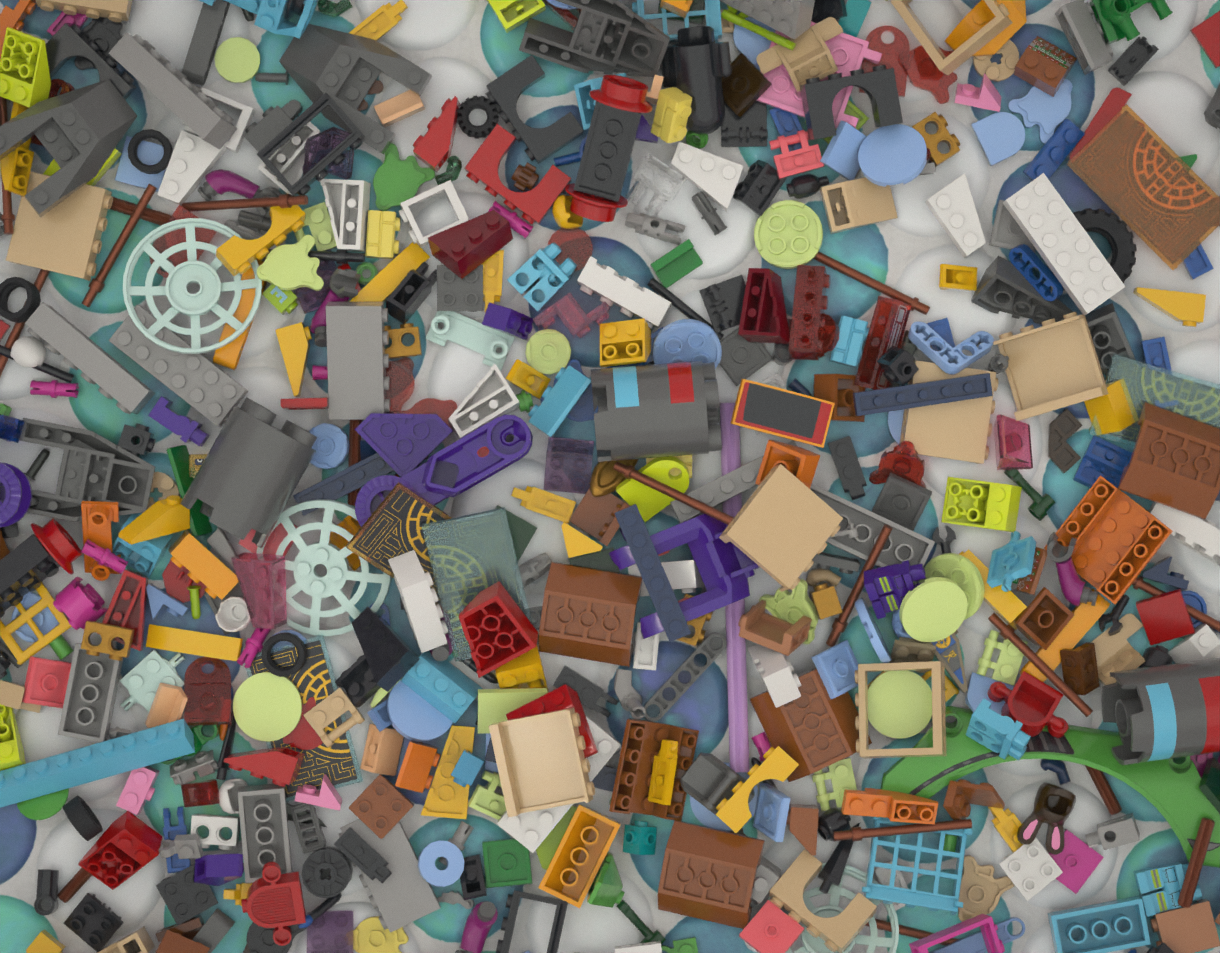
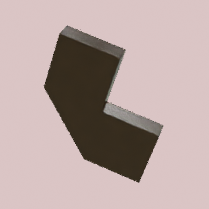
(1058, 449)

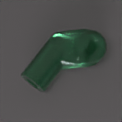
(333, 9)
(452, 172)

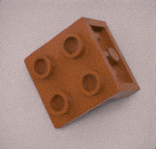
(597, 516)
(963, 793)
(381, 806)

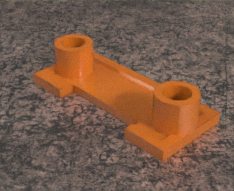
(98, 529)

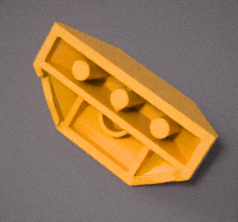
(982, 15)

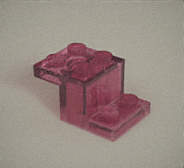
(572, 316)

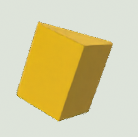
(1111, 409)
(578, 543)

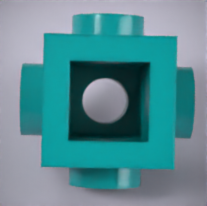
(639, 838)

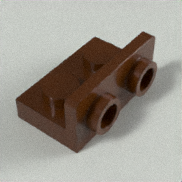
(1080, 668)

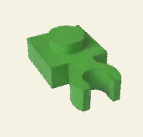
(685, 945)

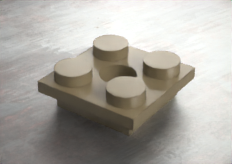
(912, 651)

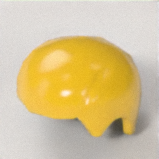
(563, 216)

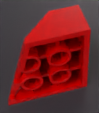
(496, 629)

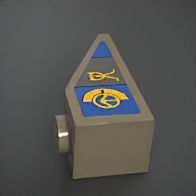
(949, 653)

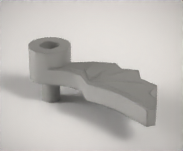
(851, 533)
(453, 898)

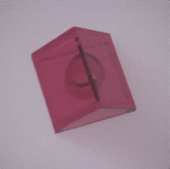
(1012, 444)

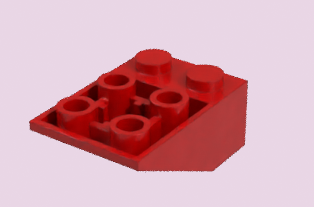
(438, 141)
(275, 763)
(122, 850)

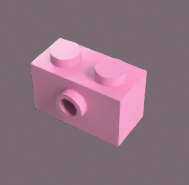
(138, 789)

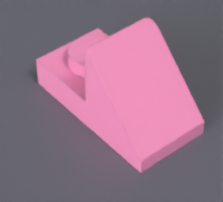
(984, 97)
(326, 797)

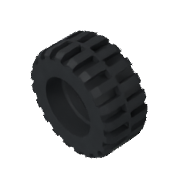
(1116, 234)

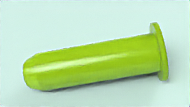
(195, 601)

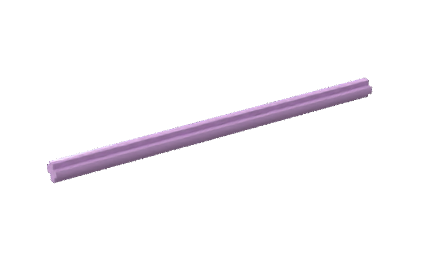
(734, 643)

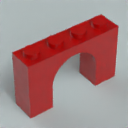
(533, 203)

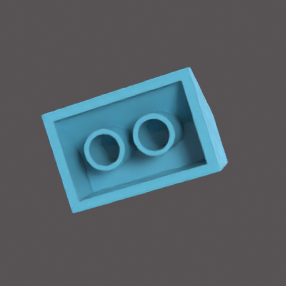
(559, 400)
(441, 685)

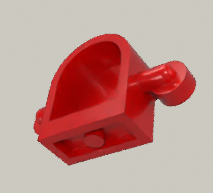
(1030, 704)
(276, 902)

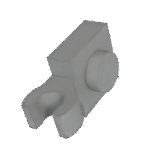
(186, 846)

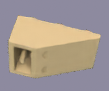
(856, 204)

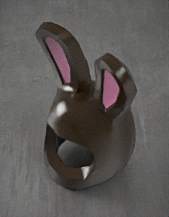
(1053, 807)

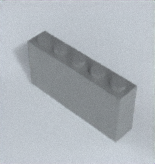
(357, 359)
(404, 893)

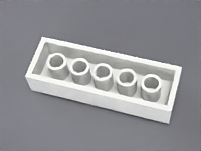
(1063, 244)
(534, 826)

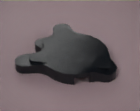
(105, 34)
(261, 939)

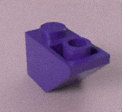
(507, 321)
(218, 869)

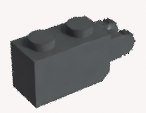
(272, 124)

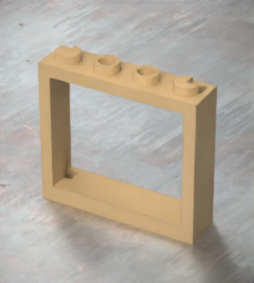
(968, 48)
(938, 710)

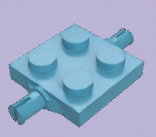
(1011, 561)

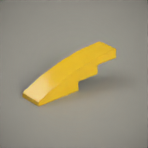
(390, 277)
(194, 642)

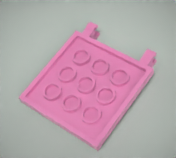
(848, 56)

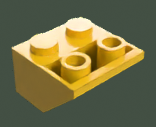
(624, 342)
(522, 672)

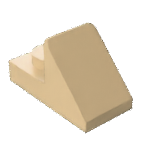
(12, 694)

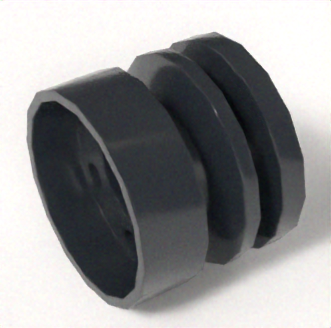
(340, 872)

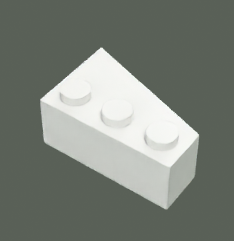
(290, 158)
(187, 167)
(708, 172)
(348, 211)
(958, 216)
(485, 403)
(680, 574)
(776, 674)

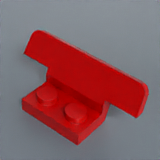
(1112, 105)

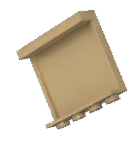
(64, 237)
(1052, 366)
(952, 428)
(782, 527)
(541, 761)

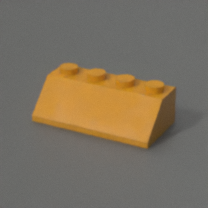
(579, 855)

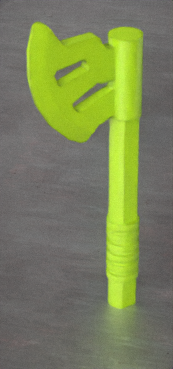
(740, 20)

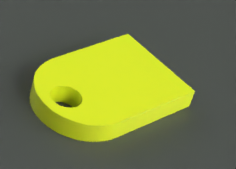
(648, 499)

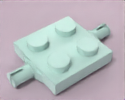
(146, 676)

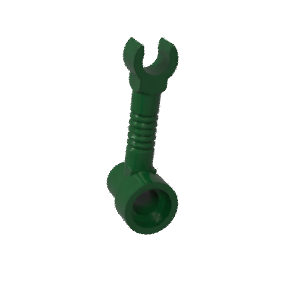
(1041, 503)
(644, 929)

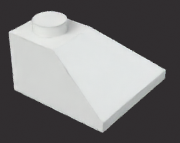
(1197, 646)

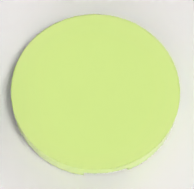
(788, 234)
(963, 573)
(933, 609)
(899, 704)
(267, 706)

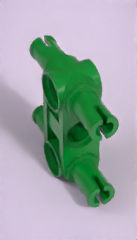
(1125, 7)

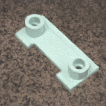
(471, 335)

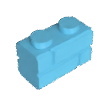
(850, 341)

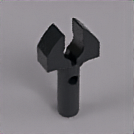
(945, 546)
(1114, 617)

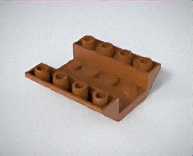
(1174, 462)
(589, 614)
(812, 727)
(634, 771)
(709, 874)

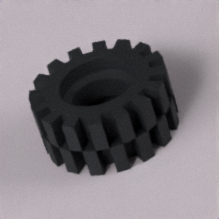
(474, 103)

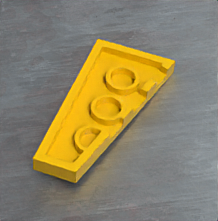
(446, 796)

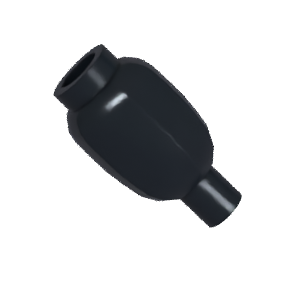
(805, 185)

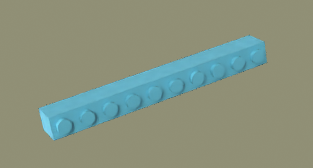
(95, 762)

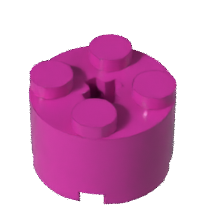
(80, 603)

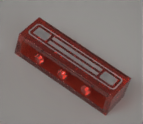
(884, 331)

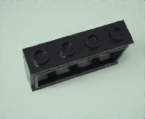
(335, 157)
(509, 922)

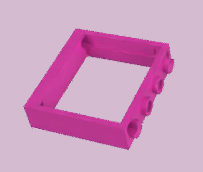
(987, 928)

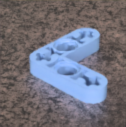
(924, 336)

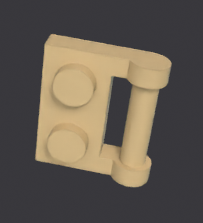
(330, 710)

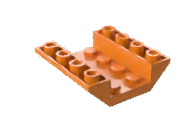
(1112, 538)

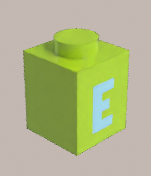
(282, 300)

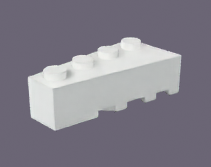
(623, 293)
(1190, 531)
(419, 601)

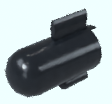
(697, 69)

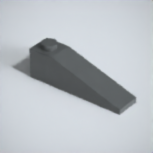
(1008, 291)
(1108, 336)

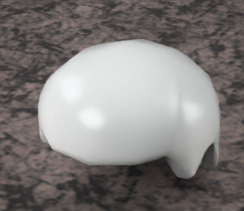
(28, 351)
(233, 614)
(228, 795)

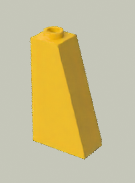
(1004, 603)

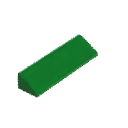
(180, 465)

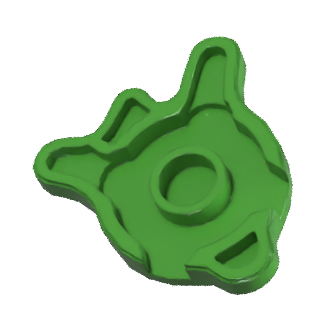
(398, 179)

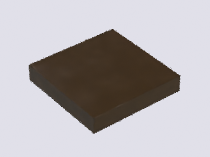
(743, 85)

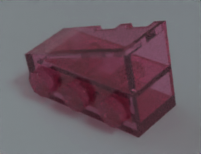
(263, 587)

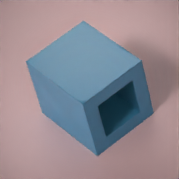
(467, 768)

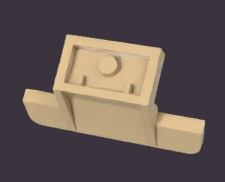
(809, 57)
(1115, 652)

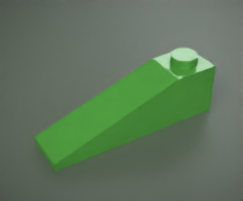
(607, 885)

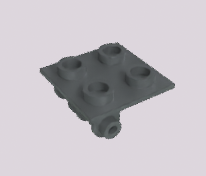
(459, 293)

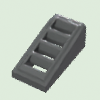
(314, 845)

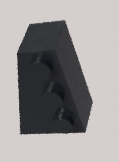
(383, 649)

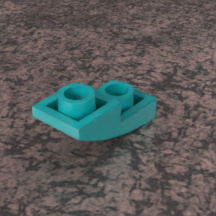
(855, 17)

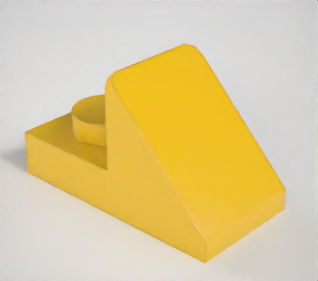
(958, 277)
(528, 378)

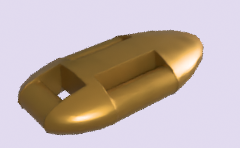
(605, 479)

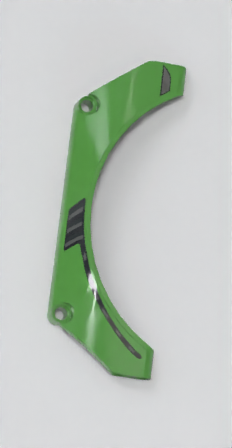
(1168, 789)

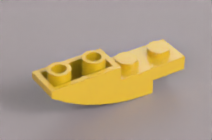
(17, 164)

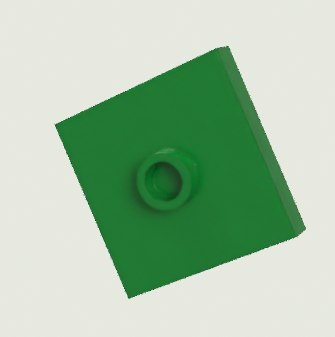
(506, 863)

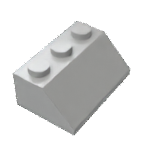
(1084, 35)

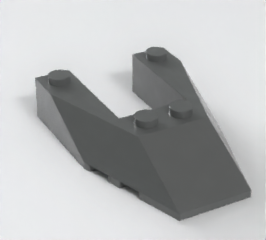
(604, 40)
(346, 70)
(76, 131)
(88, 472)

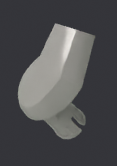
(627, 694)

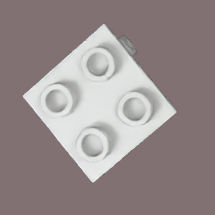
(1030, 868)

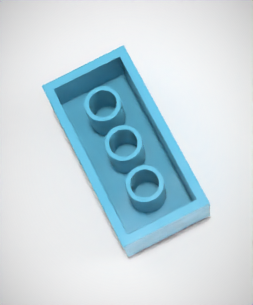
(1100, 927)

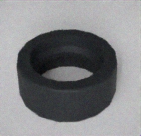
(137, 139)
(32, 302)
(266, 654)
(82, 818)

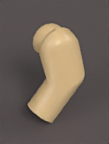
(819, 575)

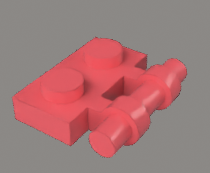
(795, 161)

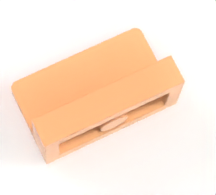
(652, 96)
(399, 108)
(167, 705)
(382, 751)

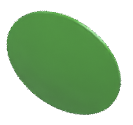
(43, 806)

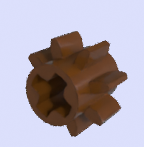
(525, 177)

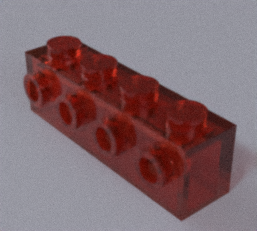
(808, 312)

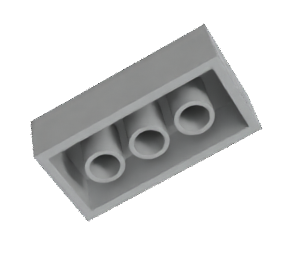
(785, 16)
(90, 696)
(263, 829)

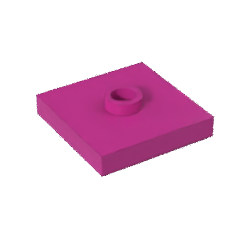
(1076, 862)

